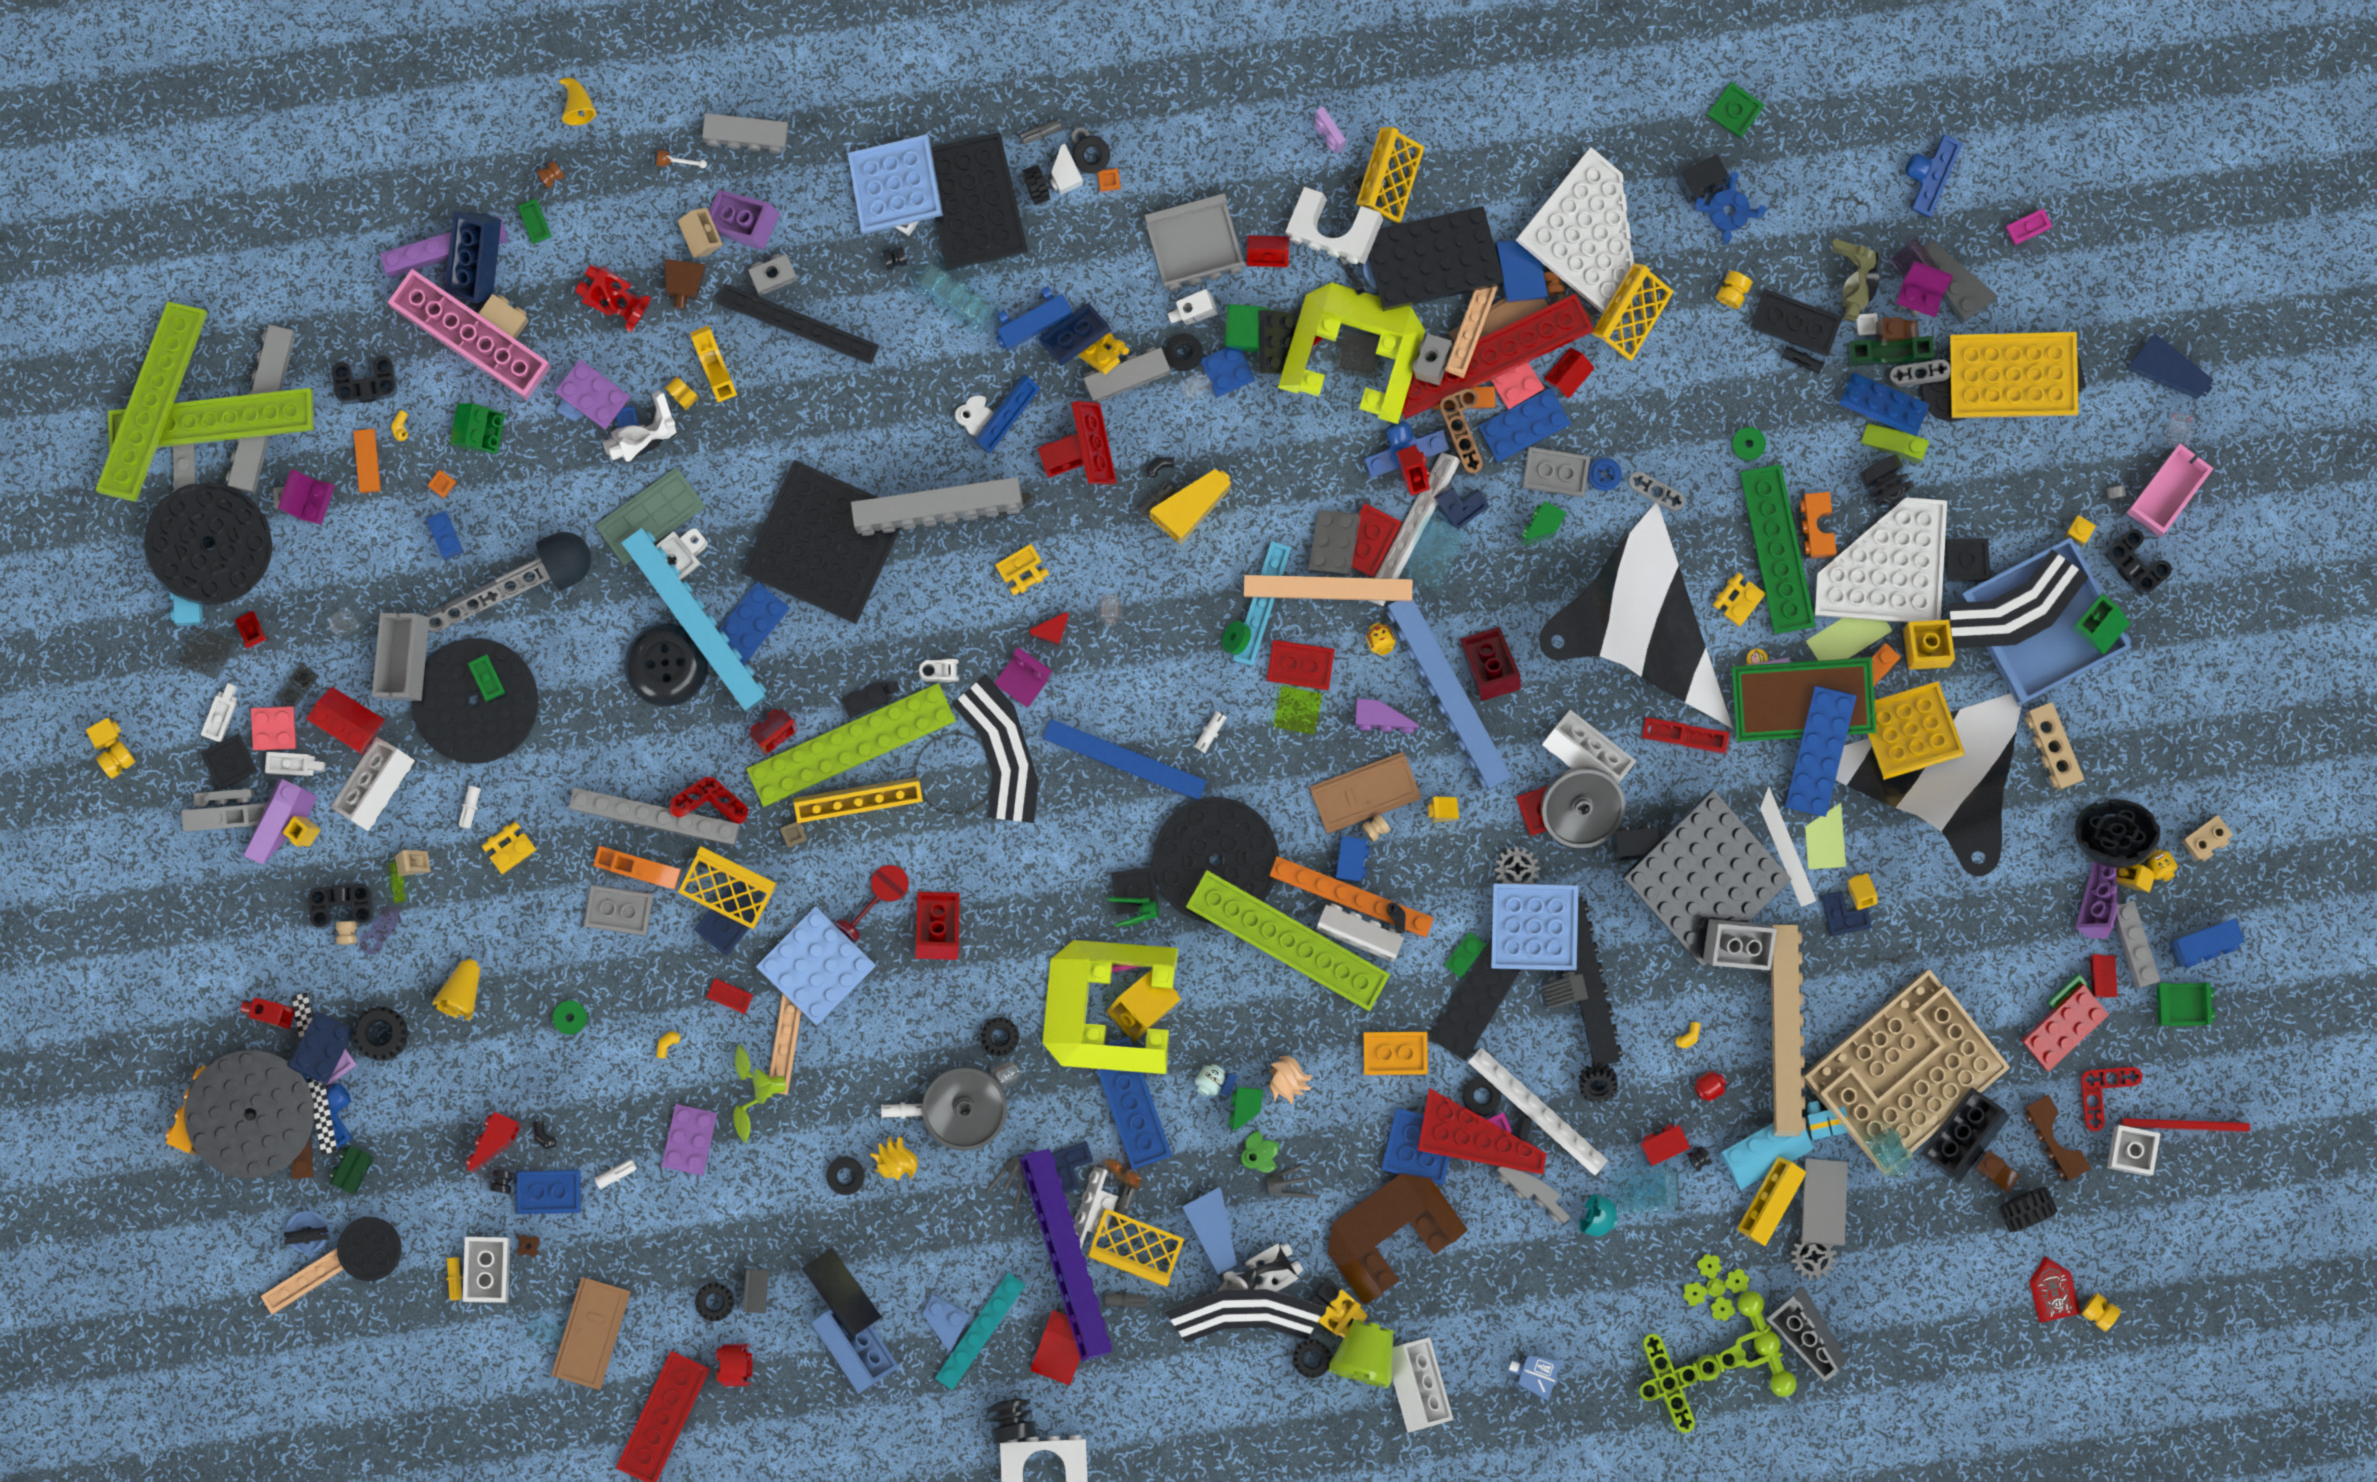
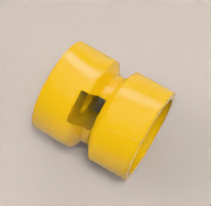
(1735, 286)
(115, 760)
(2101, 1311)

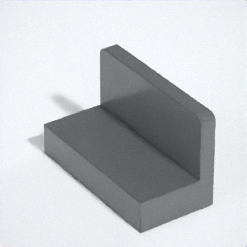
(755, 1291)

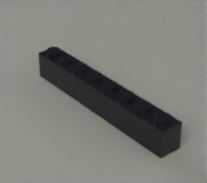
(1595, 1010)

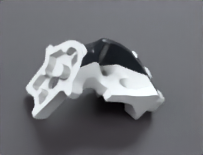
(638, 440)
(1275, 1266)

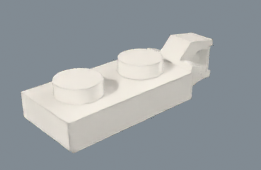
(220, 714)
(292, 764)

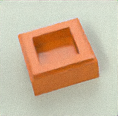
(1109, 180)
(441, 483)

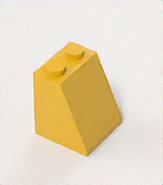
(1142, 1006)

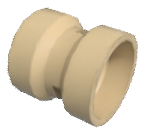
(1376, 827)
(346, 933)

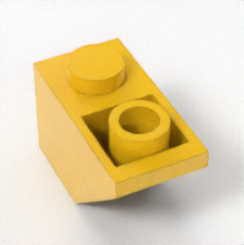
(1443, 809)

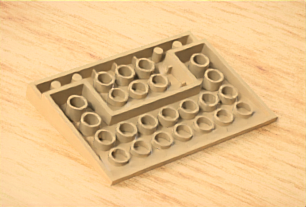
(1906, 1066)

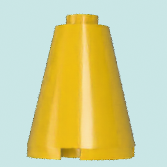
(459, 991)

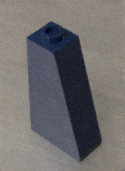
(2168, 367)

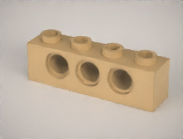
(2057, 735)

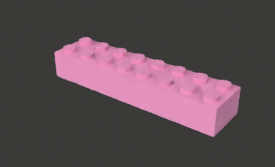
(469, 334)

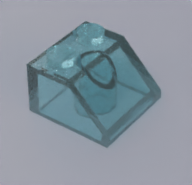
(1890, 1153)

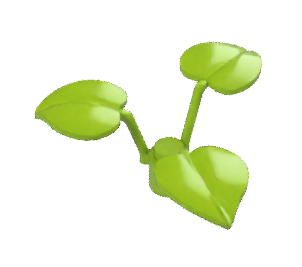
(763, 1086)

